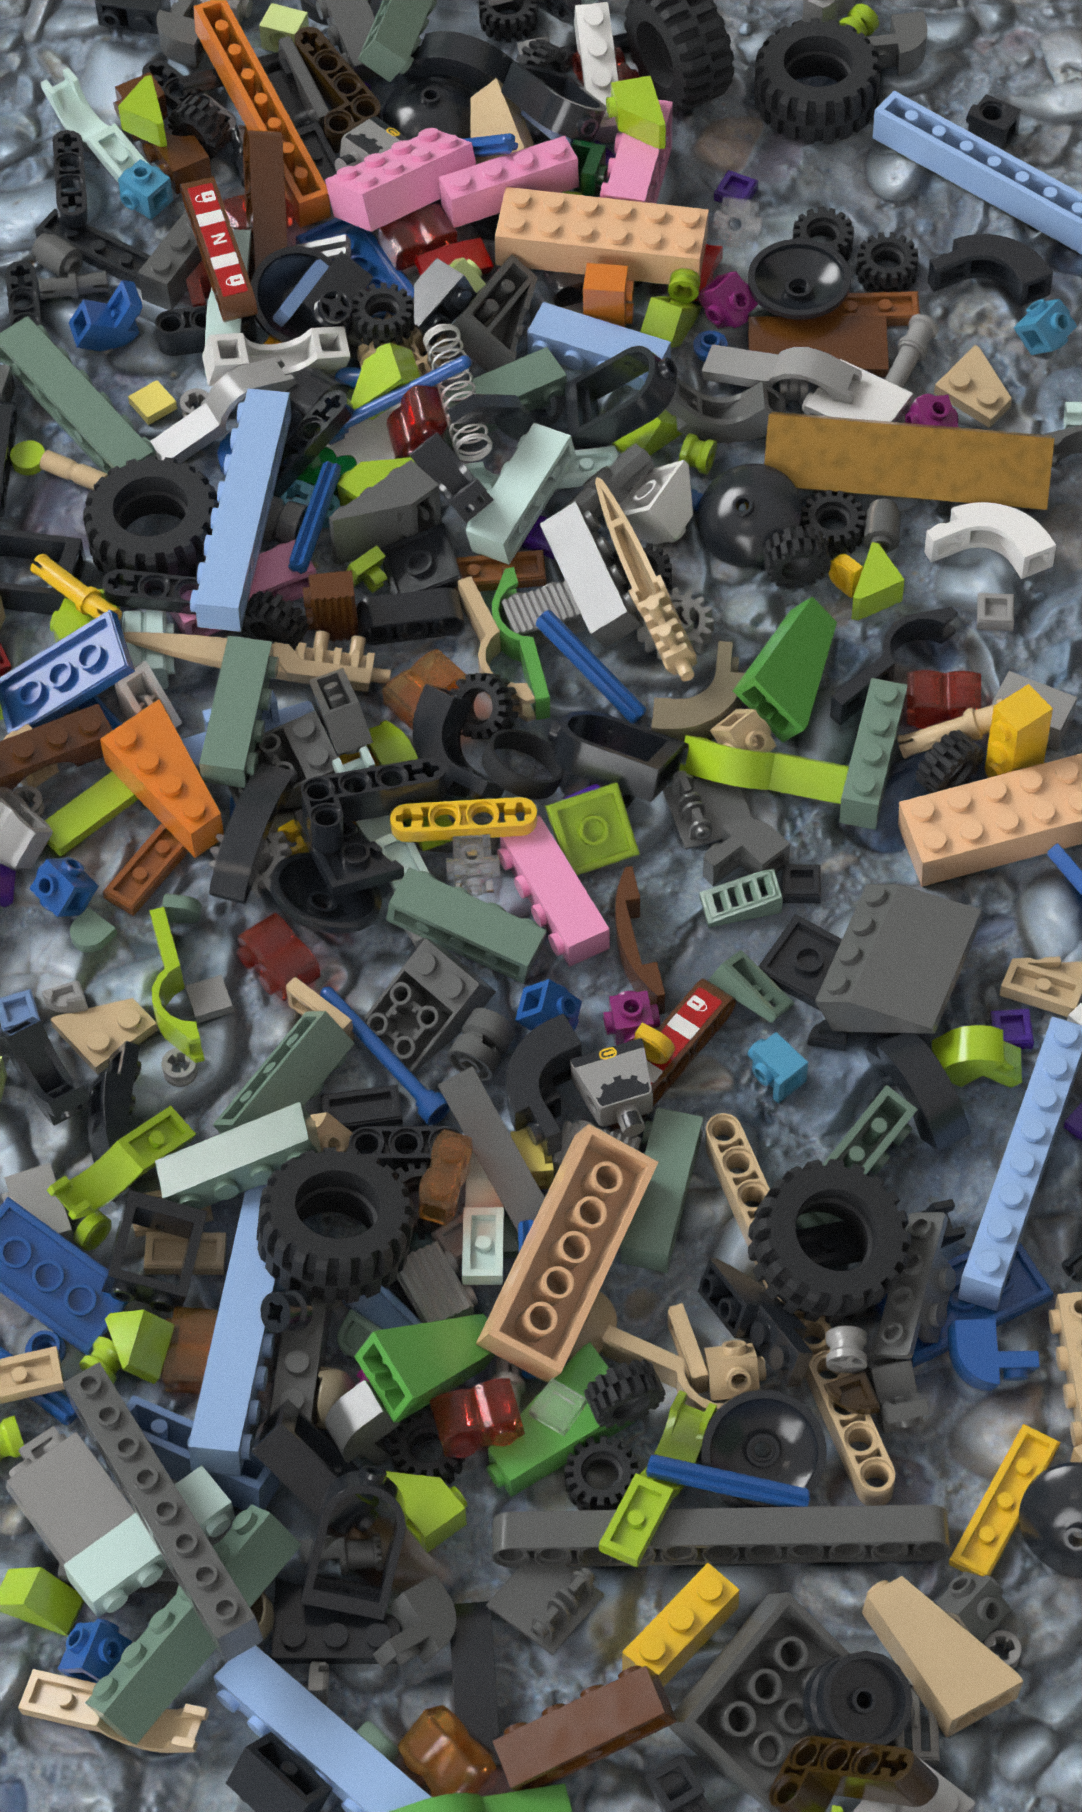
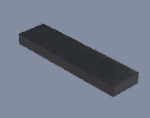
(98, 248)

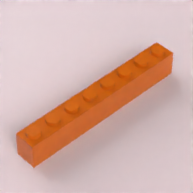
(261, 106)

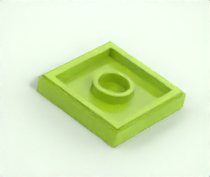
(593, 828)

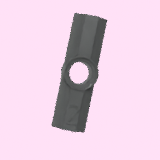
(618, 476)

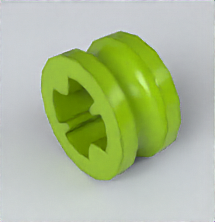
(684, 285)

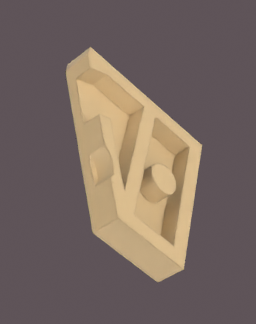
(975, 388)
(1044, 984)
(104, 1029)

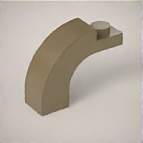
(704, 711)

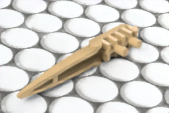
(648, 591)
(294, 666)

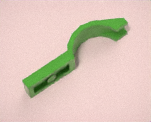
(521, 647)
(541, 1799)

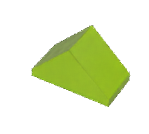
(142, 115)
(652, 435)
(878, 585)
(140, 1342)
(40, 1599)

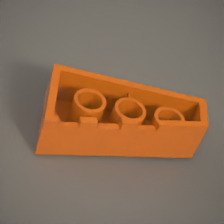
(161, 774)

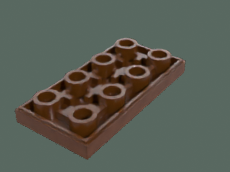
(849, 338)

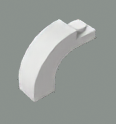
(994, 528)

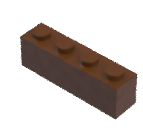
(584, 1729)

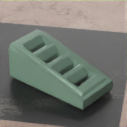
(738, 888)
(751, 987)

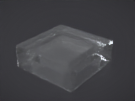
(558, 1406)

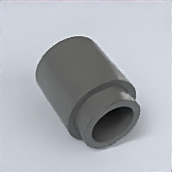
(57, 254)
(882, 524)

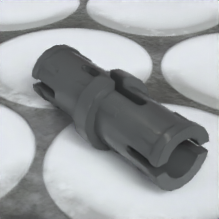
(73, 285)

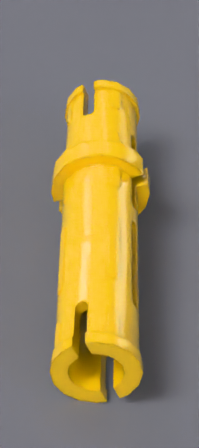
(86, 599)

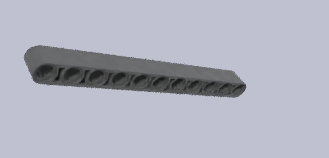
(732, 1536)

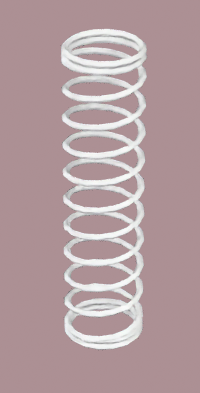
(445, 349)

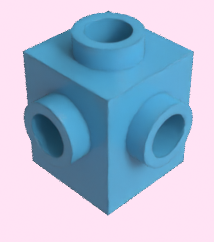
(145, 189)
(1045, 326)

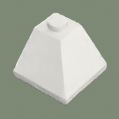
(660, 504)

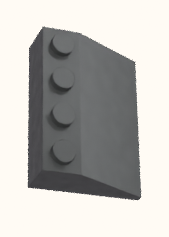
(897, 961)
(751, 1697)

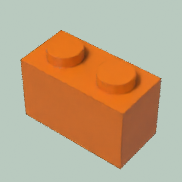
(607, 293)

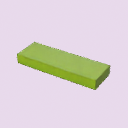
(88, 813)

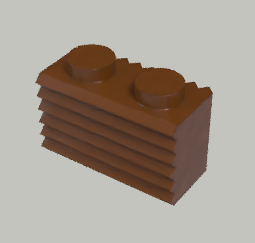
(331, 604)

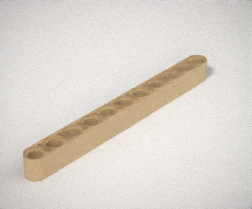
(842, 1428)

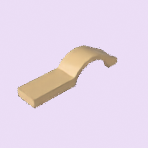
(489, 638)
(669, 1367)
(30, 1375)
(64, 1699)

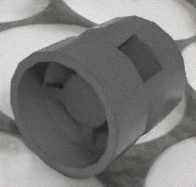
(284, 520)
(482, 1043)

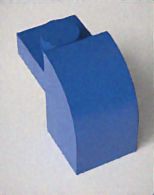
(110, 324)
(977, 1358)

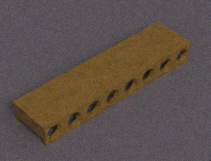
(911, 459)

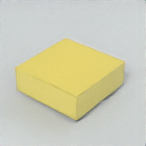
(152, 402)

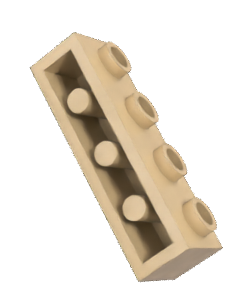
(1067, 1323)

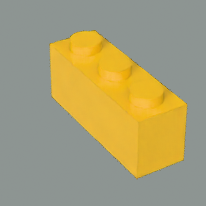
(1018, 732)
(684, 1624)

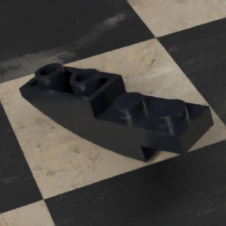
(113, 1102)
(754, 1315)

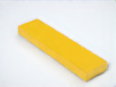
(999, 1509)

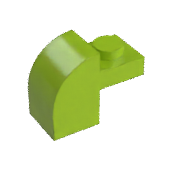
(978, 1052)

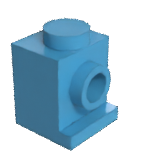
(778, 1065)

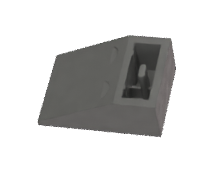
(386, 513)
(296, 746)
(426, 1004)

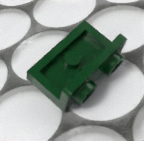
(591, 167)

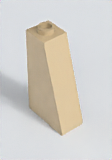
(495, 115)
(943, 1660)

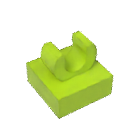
(368, 569)

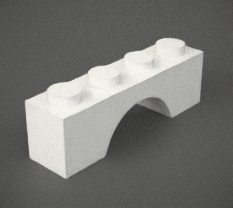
(597, 59)
(317, 348)

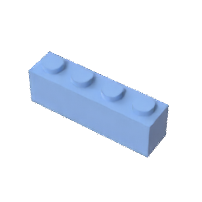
(587, 341)

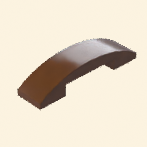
(641, 976)

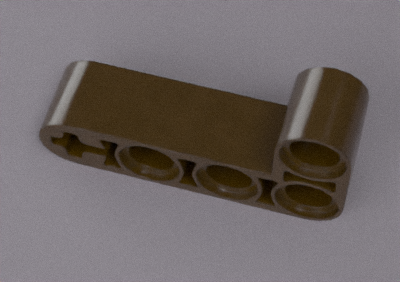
(337, 84)
(852, 1769)

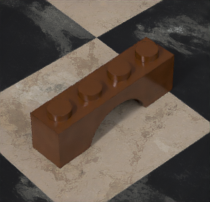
(183, 156)
(66, 739)

